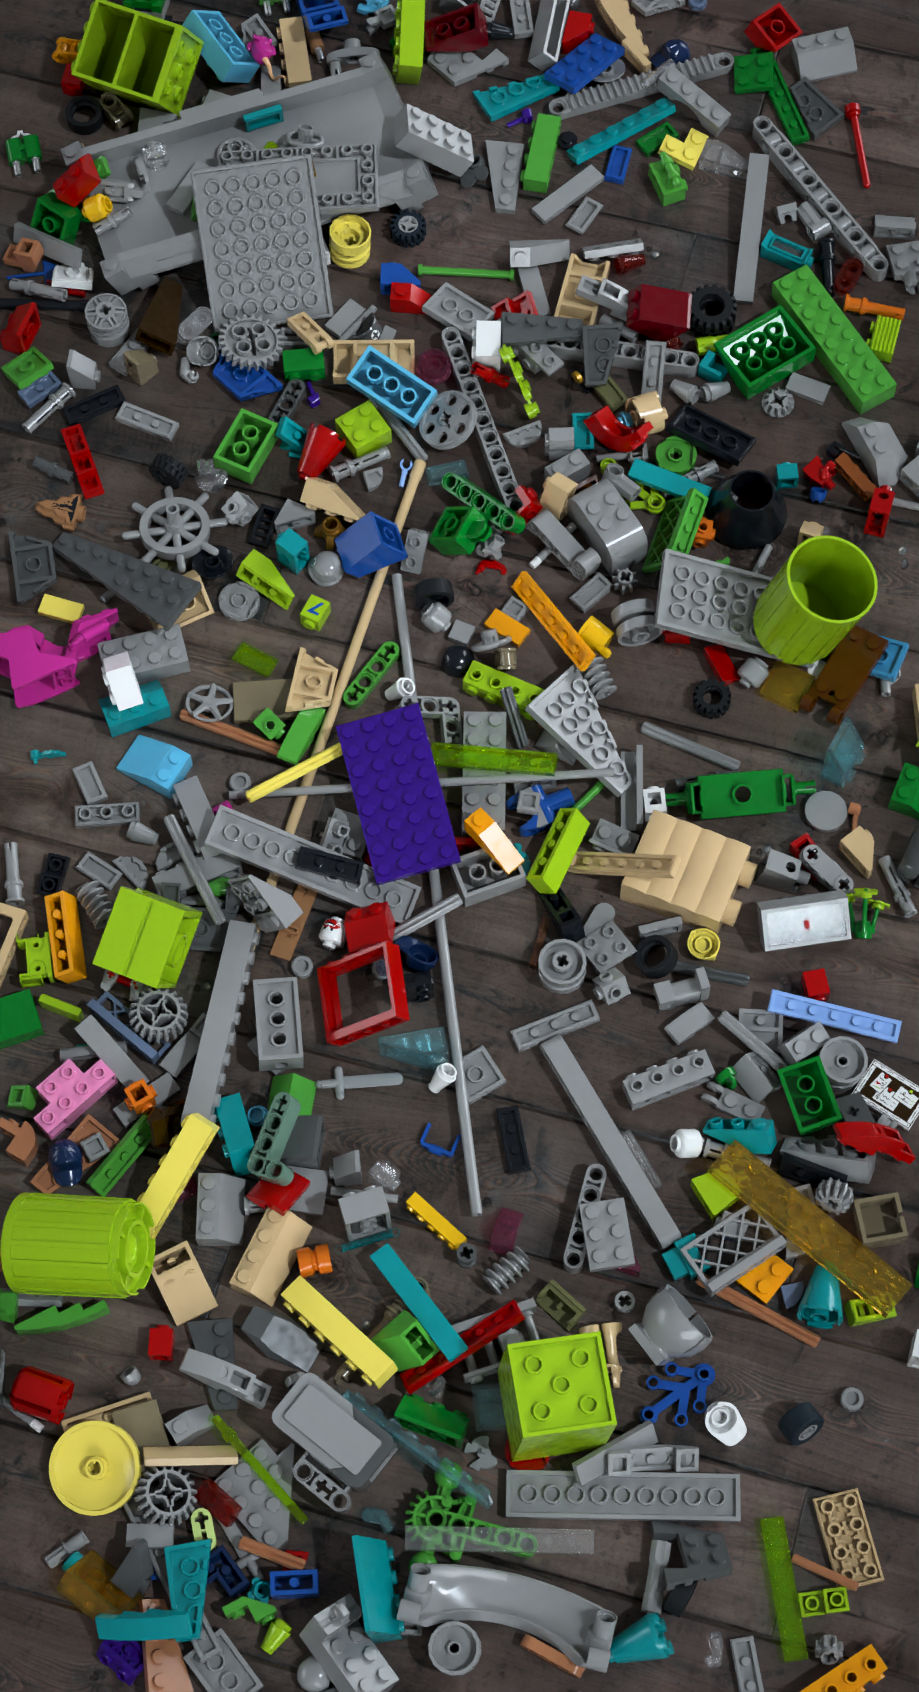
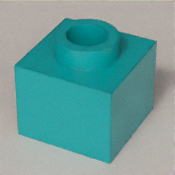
(786, 475)

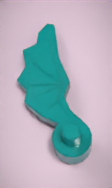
(35, 755)
(525, 865)

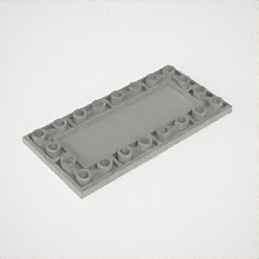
(344, 173)

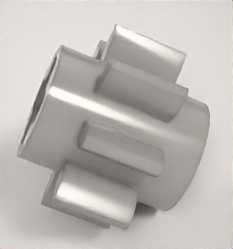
(624, 581)
(829, 1649)

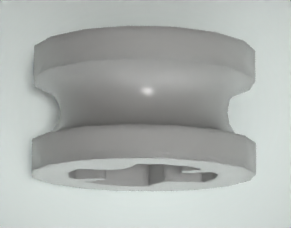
(625, 1309)

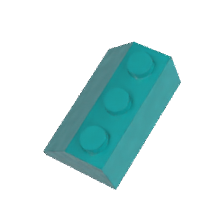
(154, 709)

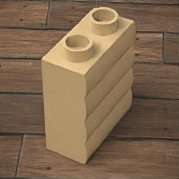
(705, 878)

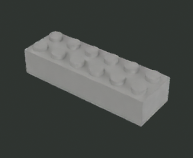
(484, 730)

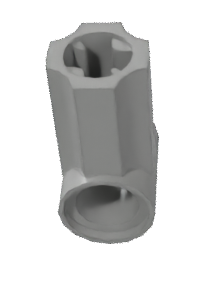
(815, 224)
(622, 483)

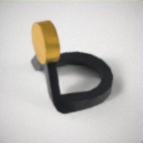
(578, 378)

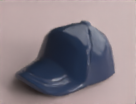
(673, 49)
(418, 954)
(65, 1162)

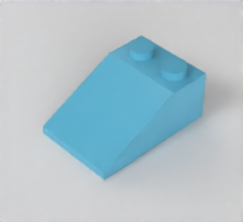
(155, 764)

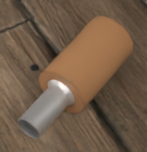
(315, 44)

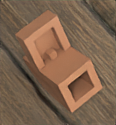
(24, 255)
(24, 1142)

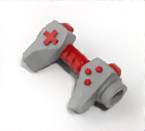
(111, 978)

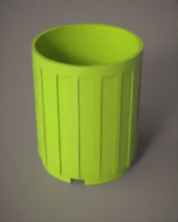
(814, 600)
(77, 1245)

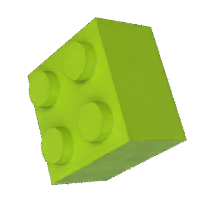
(363, 429)

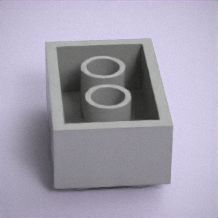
(482, 878)
(365, 1213)

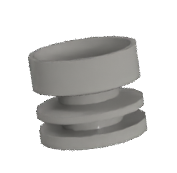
(107, 320)

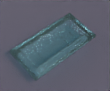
(436, 473)

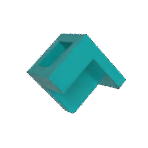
(710, 370)

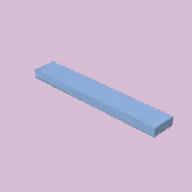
(834, 1016)

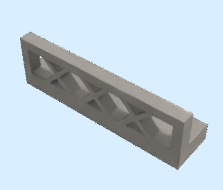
(633, 797)

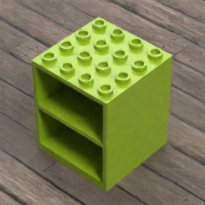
(137, 56)
(556, 1396)

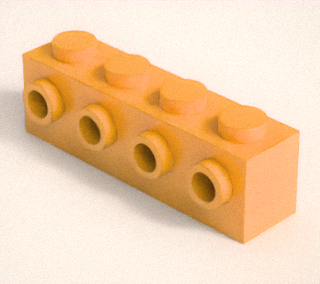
(65, 937)
(852, 1673)

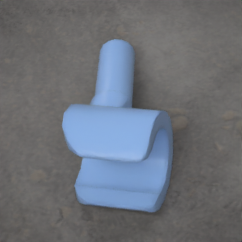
(404, 472)

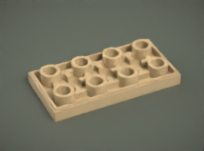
(848, 1537)

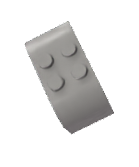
(608, 526)

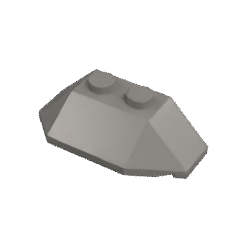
(877, 448)

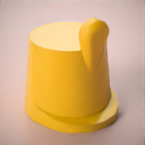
(597, 636)

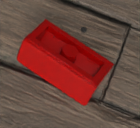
(721, 664)

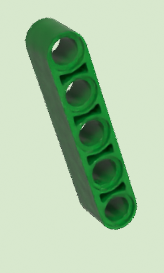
(489, 508)

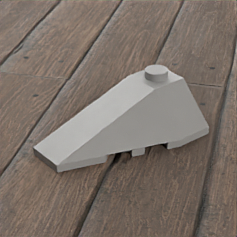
(833, 1155)

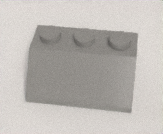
(824, 55)
(220, 1210)

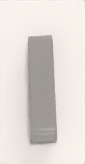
(579, 1250)

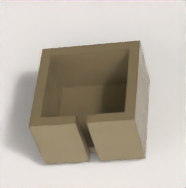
(876, 1220)

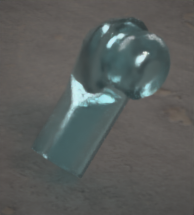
(378, 1516)

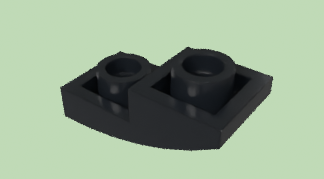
(54, 874)

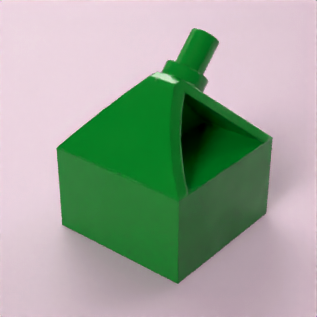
(57, 218)

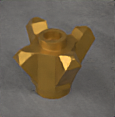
(329, 531)

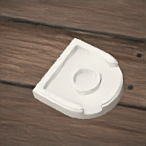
(68, 277)

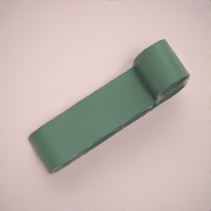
(282, 1111)

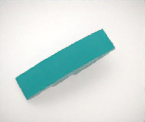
(141, 1626)

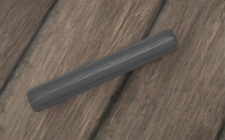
(713, 973)

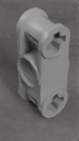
(825, 869)

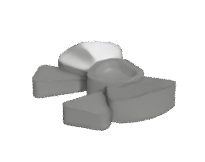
(481, 1446)

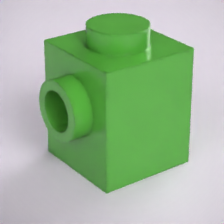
(270, 724)

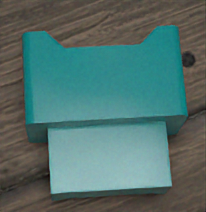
(677, 1263)

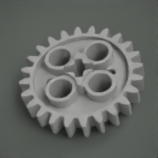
(237, 346)

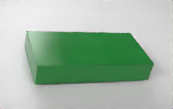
(651, 142)

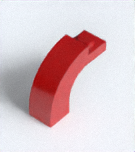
(613, 433)

